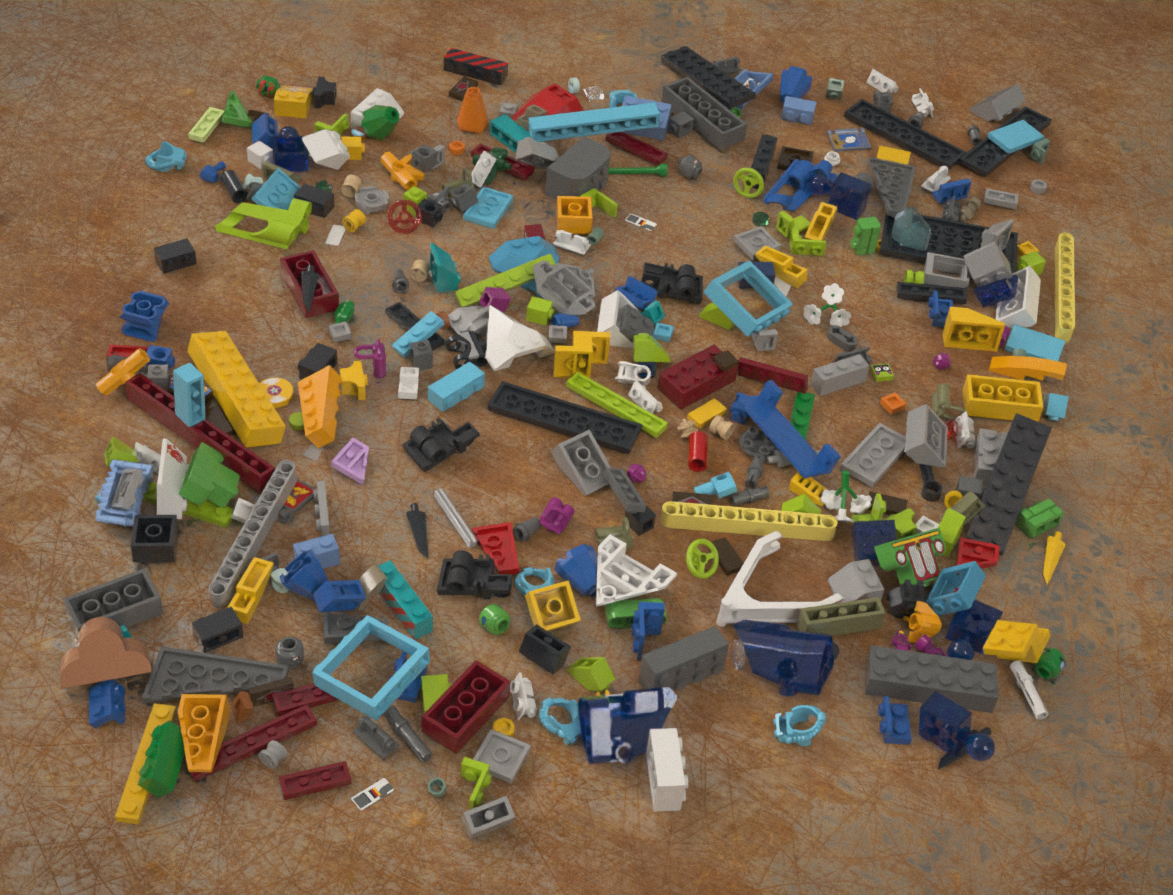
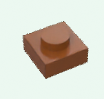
(242, 707)

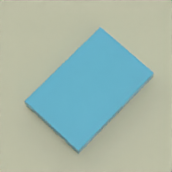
(1015, 136)
(277, 191)
(490, 208)
(1034, 343)

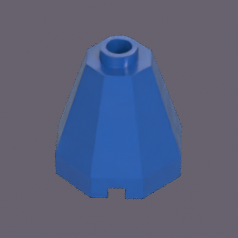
(794, 83)
(580, 569)
(304, 575)

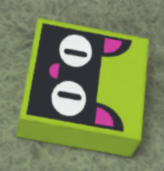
(882, 372)

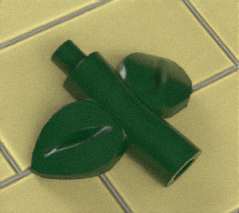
(500, 164)

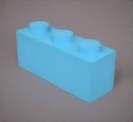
(456, 386)
(189, 394)

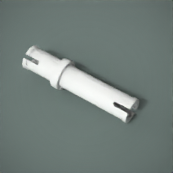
(1025, 682)

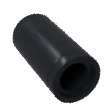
(234, 186)

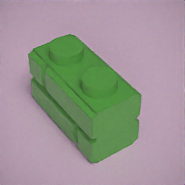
(865, 235)
(1039, 518)

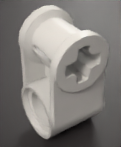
(631, 373)

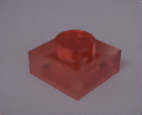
(952, 430)

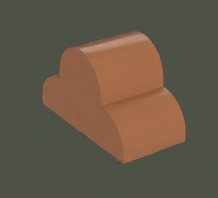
(102, 655)

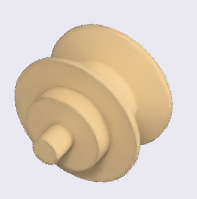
(687, 428)

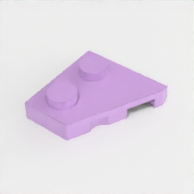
(352, 460)

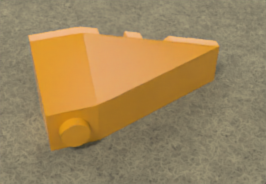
(203, 727)

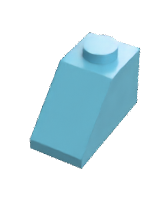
(1055, 406)

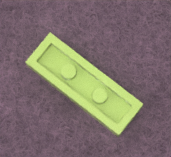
(206, 125)

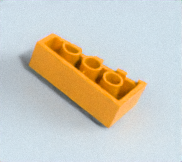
(319, 405)

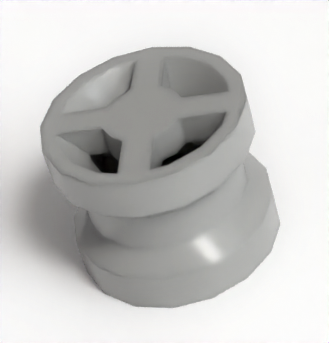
(273, 754)

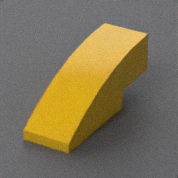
(821, 222)
(783, 266)
(251, 589)

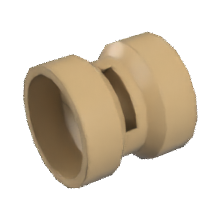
(351, 186)
(721, 427)

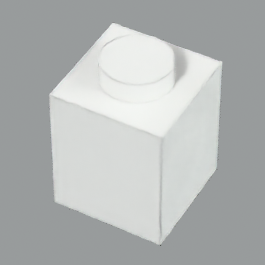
(259, 154)

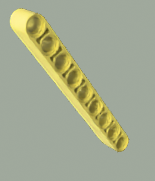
(1064, 287)
(748, 521)

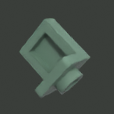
(835, 88)
(1040, 150)

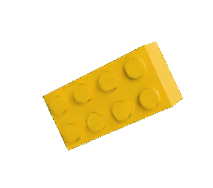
(1002, 398)

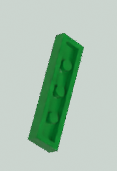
(802, 412)

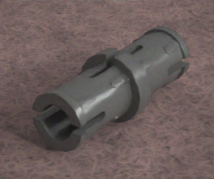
(755, 471)
(749, 495)

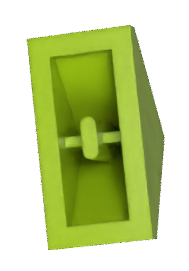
(801, 504)

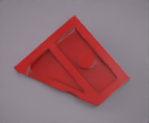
(983, 553)

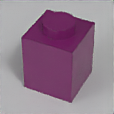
(495, 297)

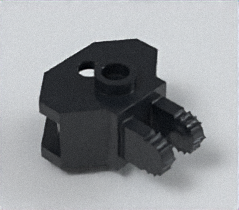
(904, 598)

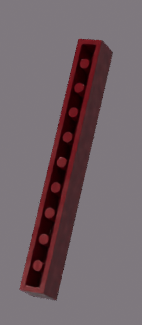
(161, 406)

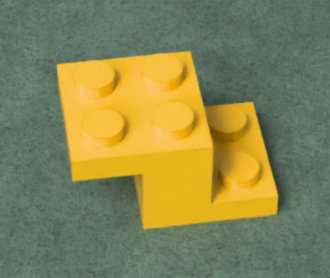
(585, 350)
(1016, 641)

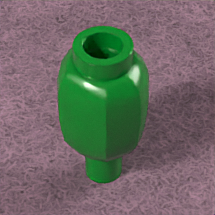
(344, 312)

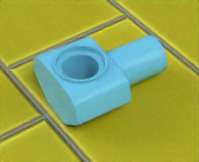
(720, 485)

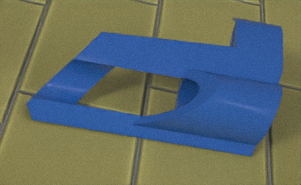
(798, 176)

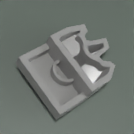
(470, 319)

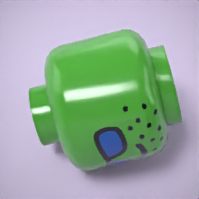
(494, 619)

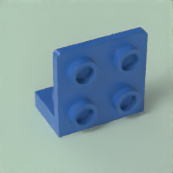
(647, 621)

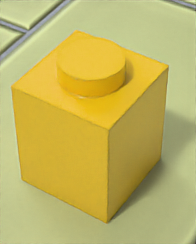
(354, 147)

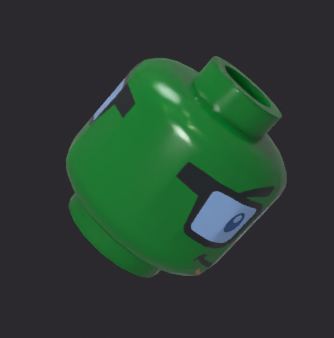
(1050, 663)

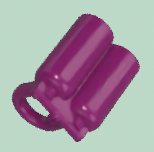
(378, 357)
(556, 515)

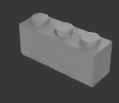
(839, 375)

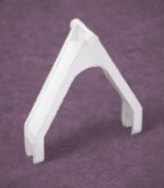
(739, 606)

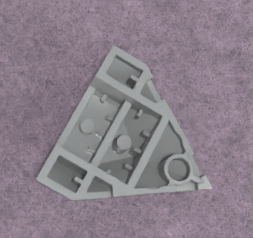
(566, 286)

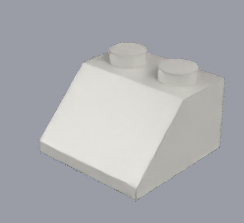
(326, 148)

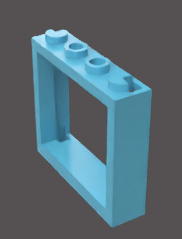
(735, 311)
(392, 689)

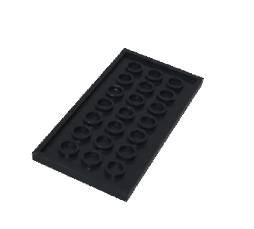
(946, 238)

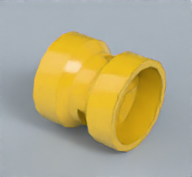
(354, 220)

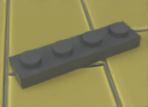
(624, 490)

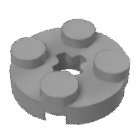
(364, 202)

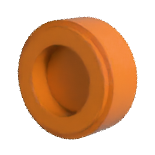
(457, 148)

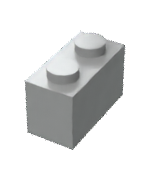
(488, 817)

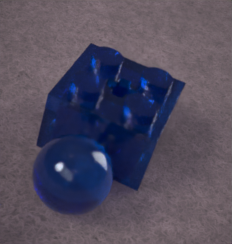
(290, 150)
(846, 193)
(971, 630)
(950, 728)

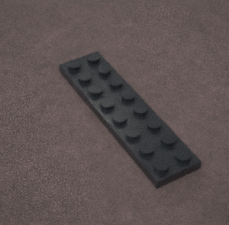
(708, 77)
(904, 134)
(988, 156)
(564, 416)
(1009, 481)

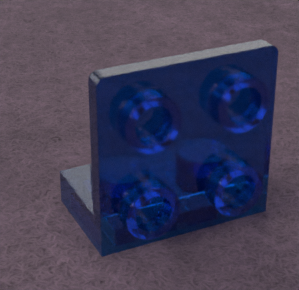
(997, 291)

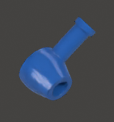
(210, 174)

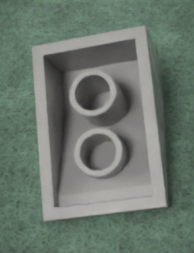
(582, 462)

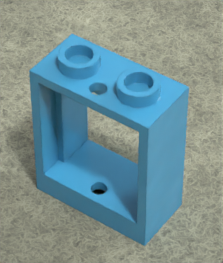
(942, 598)

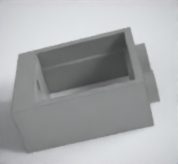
(946, 264)

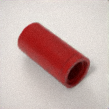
(698, 451)

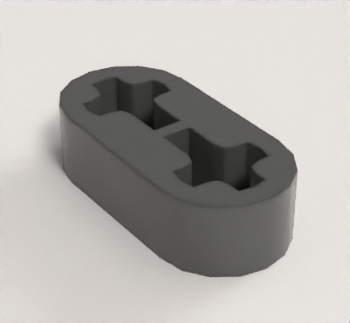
(842, 338)

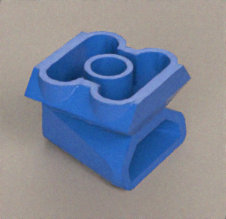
(143, 315)

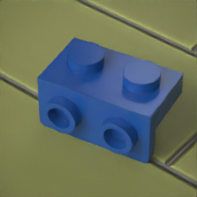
(638, 292)
(939, 309)
(106, 703)

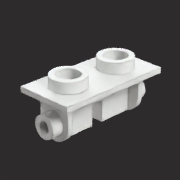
(881, 82)
(921, 103)
(482, 168)
(939, 177)
(577, 244)
(643, 398)
(965, 431)
(147, 456)
(521, 689)

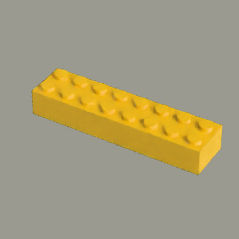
(236, 389)

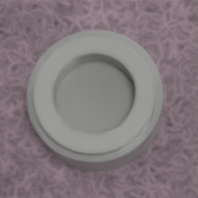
(1038, 186)

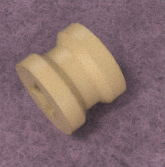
(419, 270)

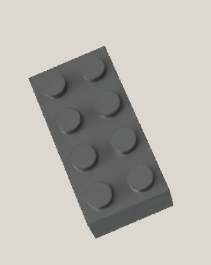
(124, 600)
(684, 661)

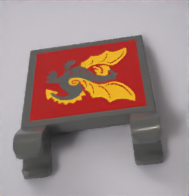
(299, 496)

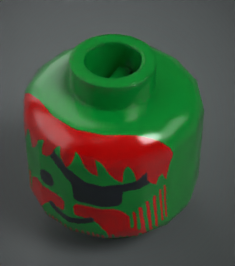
(267, 86)

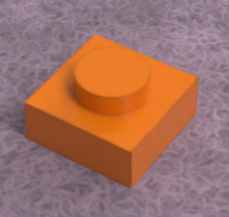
(893, 403)

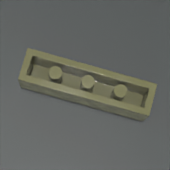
(842, 617)

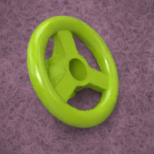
(754, 178)
(697, 560)

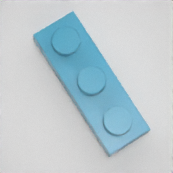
(419, 332)

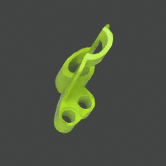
(282, 224)

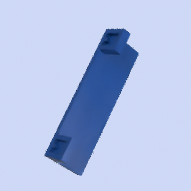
(785, 436)

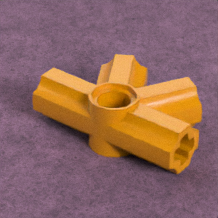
(401, 170)
(123, 371)

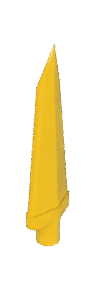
(1053, 552)

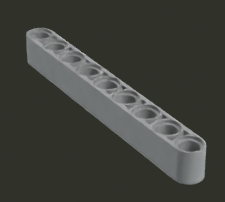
(253, 533)

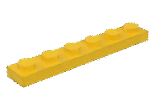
(134, 796)

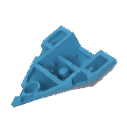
(520, 251)

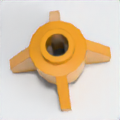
(923, 622)

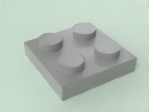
(754, 240)
(126, 489)
(503, 755)

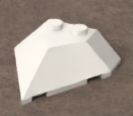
(512, 339)
(623, 577)

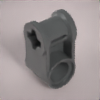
(883, 100)

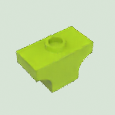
(903, 523)

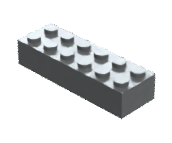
(709, 115)
(918, 675)

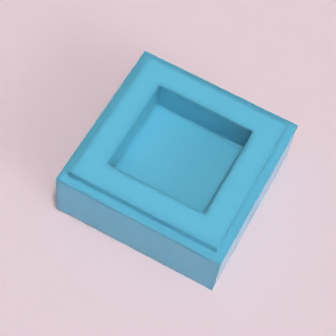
(663, 332)

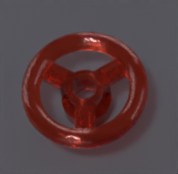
(393, 223)

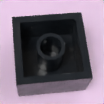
(154, 538)

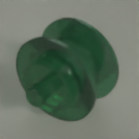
(323, 185)

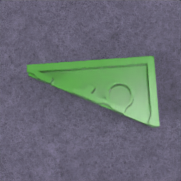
(235, 112)

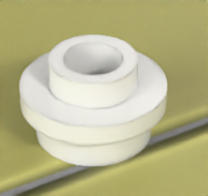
(833, 158)

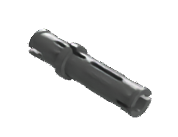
(403, 727)

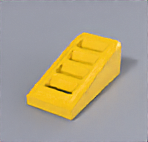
(798, 485)

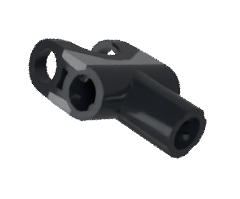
(471, 349)

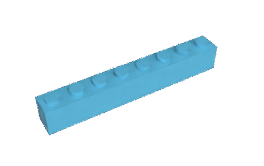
(594, 122)

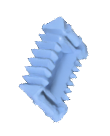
(123, 517)

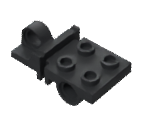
(676, 283)
(438, 442)
(468, 576)

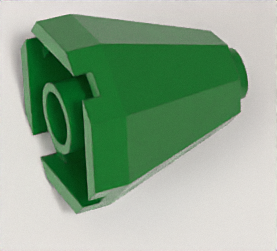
(380, 121)

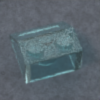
(911, 229)

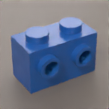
(264, 129)

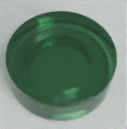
(760, 219)

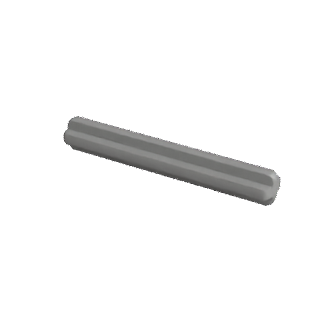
(456, 518)

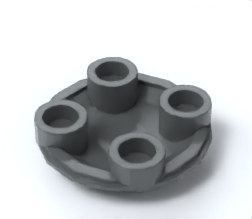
(756, 442)

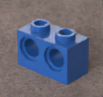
(339, 596)

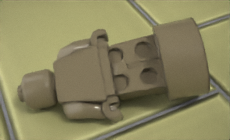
(967, 211)

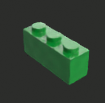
(162, 760)

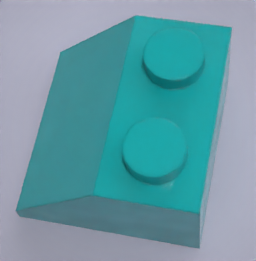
(443, 270)

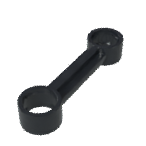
(929, 483)

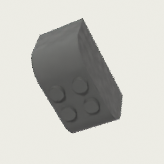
(579, 170)

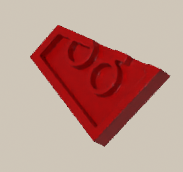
(499, 543)

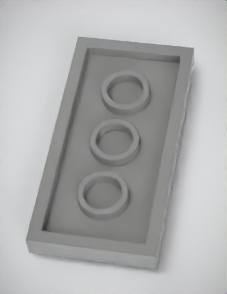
(875, 455)

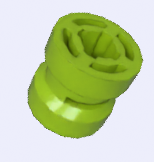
(914, 277)

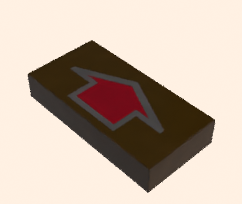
(459, 90)
(696, 498)
(263, 693)

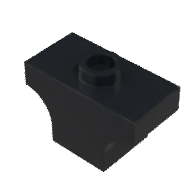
(324, 93)

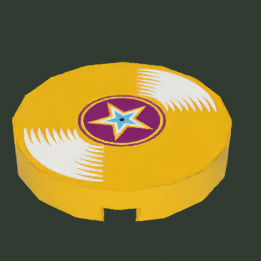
(278, 391)

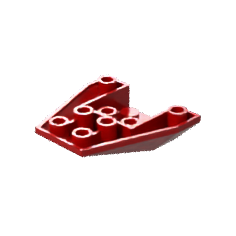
(553, 99)

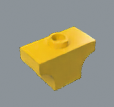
(354, 381)

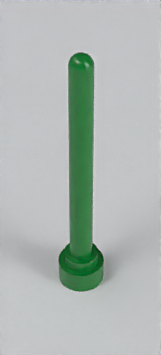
(659, 170)

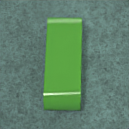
(621, 613)

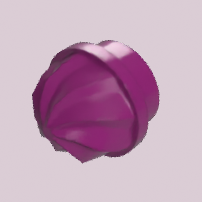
(941, 361)
(636, 473)

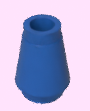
(565, 320)

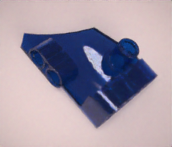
(787, 657)
(622, 720)

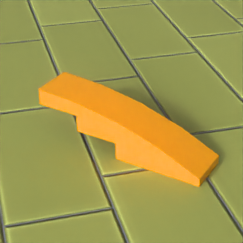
(1023, 366)

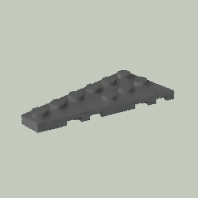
(893, 183)
(204, 673)

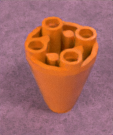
(472, 113)

